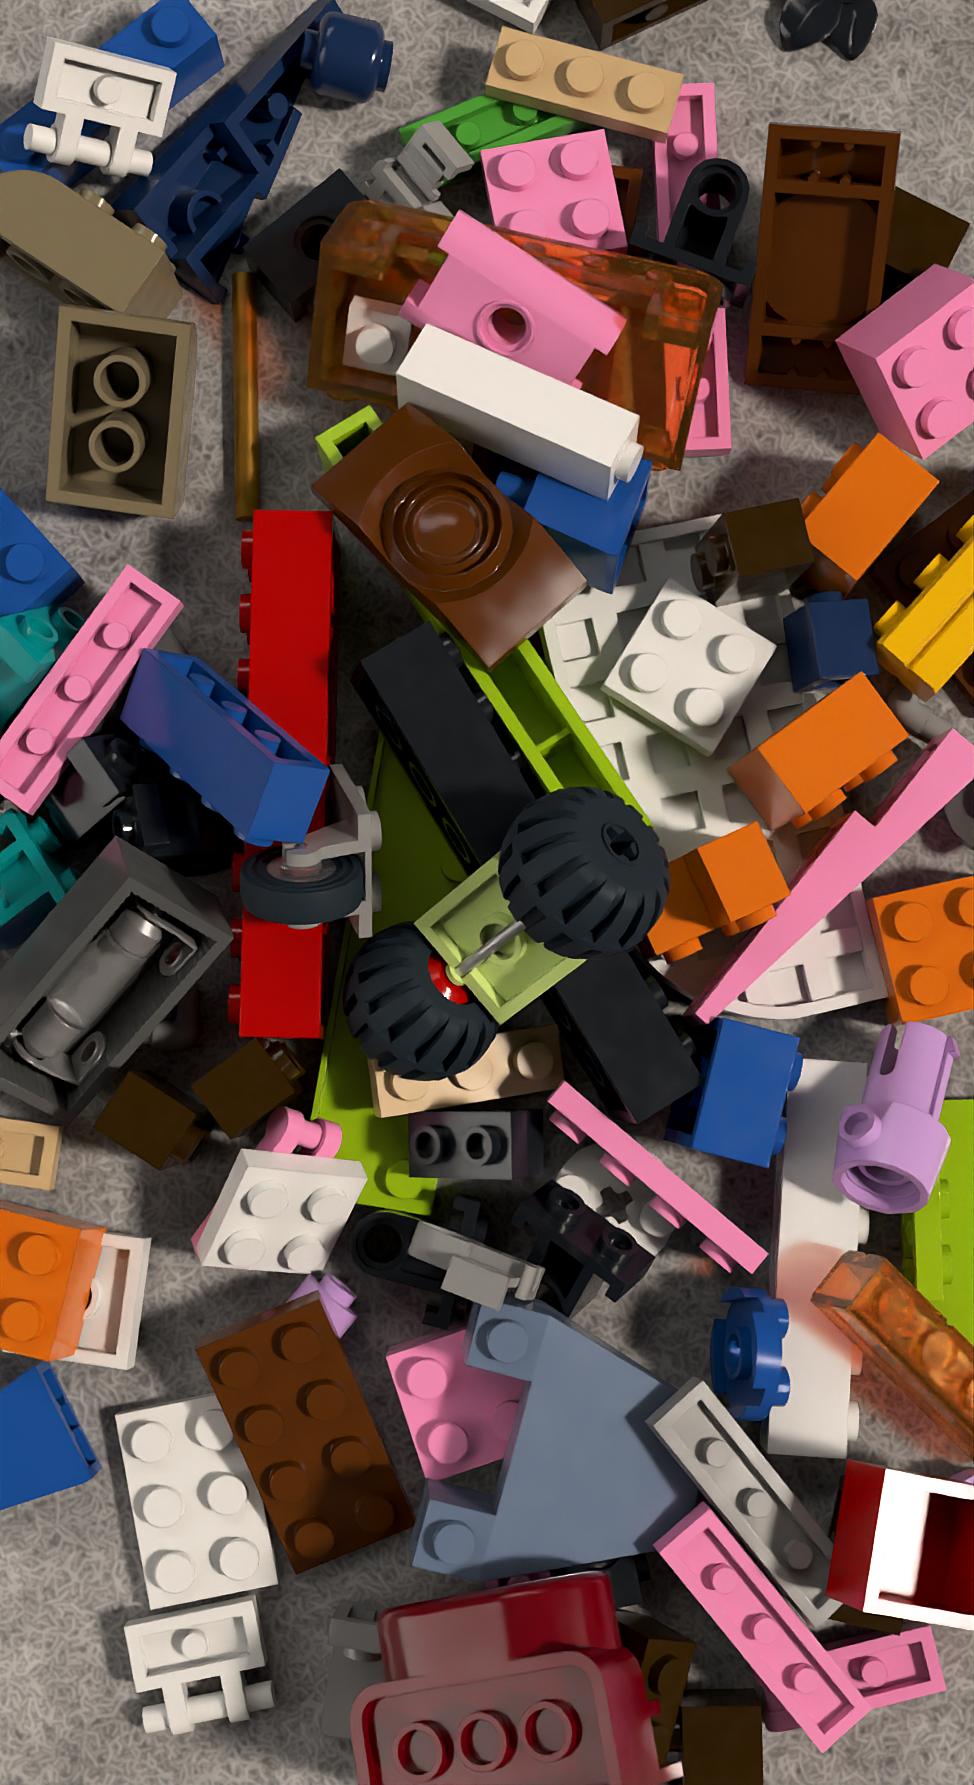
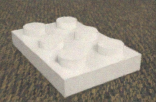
(194, 1503)

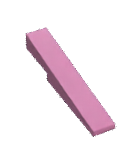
(838, 865)

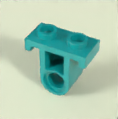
(28, 651)
(30, 876)

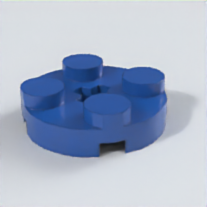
(749, 1353)

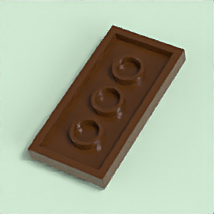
(306, 1431)

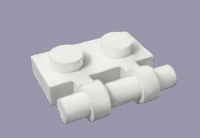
(103, 89)
(195, 1646)

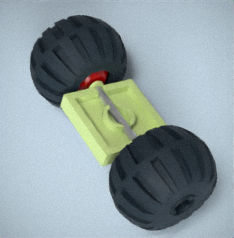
(565, 888)

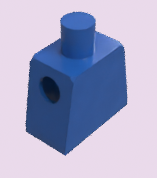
(586, 528)
(40, 1439)

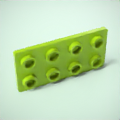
(940, 1235)

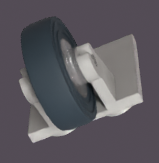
(324, 875)

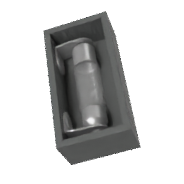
(102, 977)

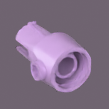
(894, 1140)

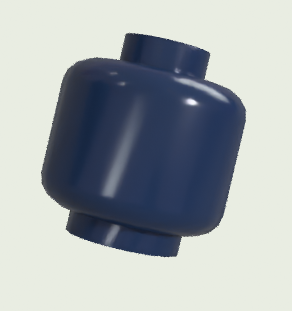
(347, 57)

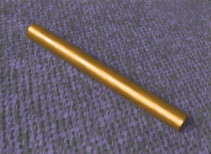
(245, 395)

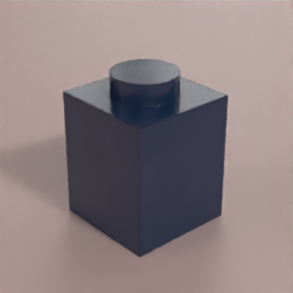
(829, 642)

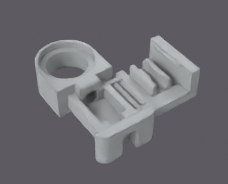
(420, 170)
(474, 1268)

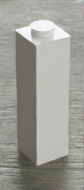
(520, 412)

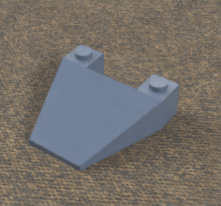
(579, 1464)

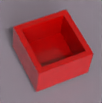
(905, 1545)

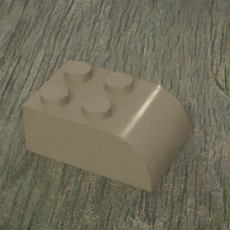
(80, 250)
(121, 411)

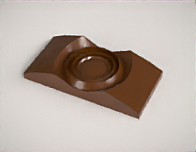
(818, 251)
(450, 535)

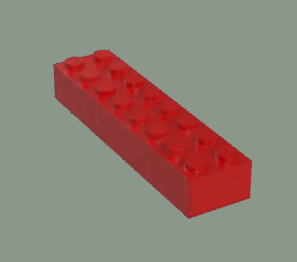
(293, 680)

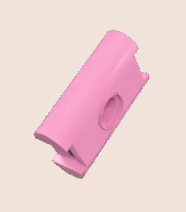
(493, 274)

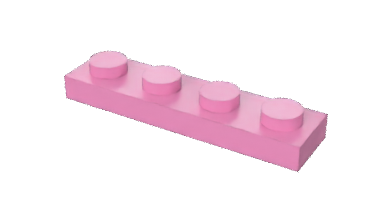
(82, 686)
(674, 1197)
(762, 1626)

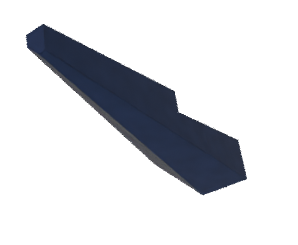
(223, 162)

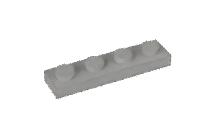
(748, 1496)

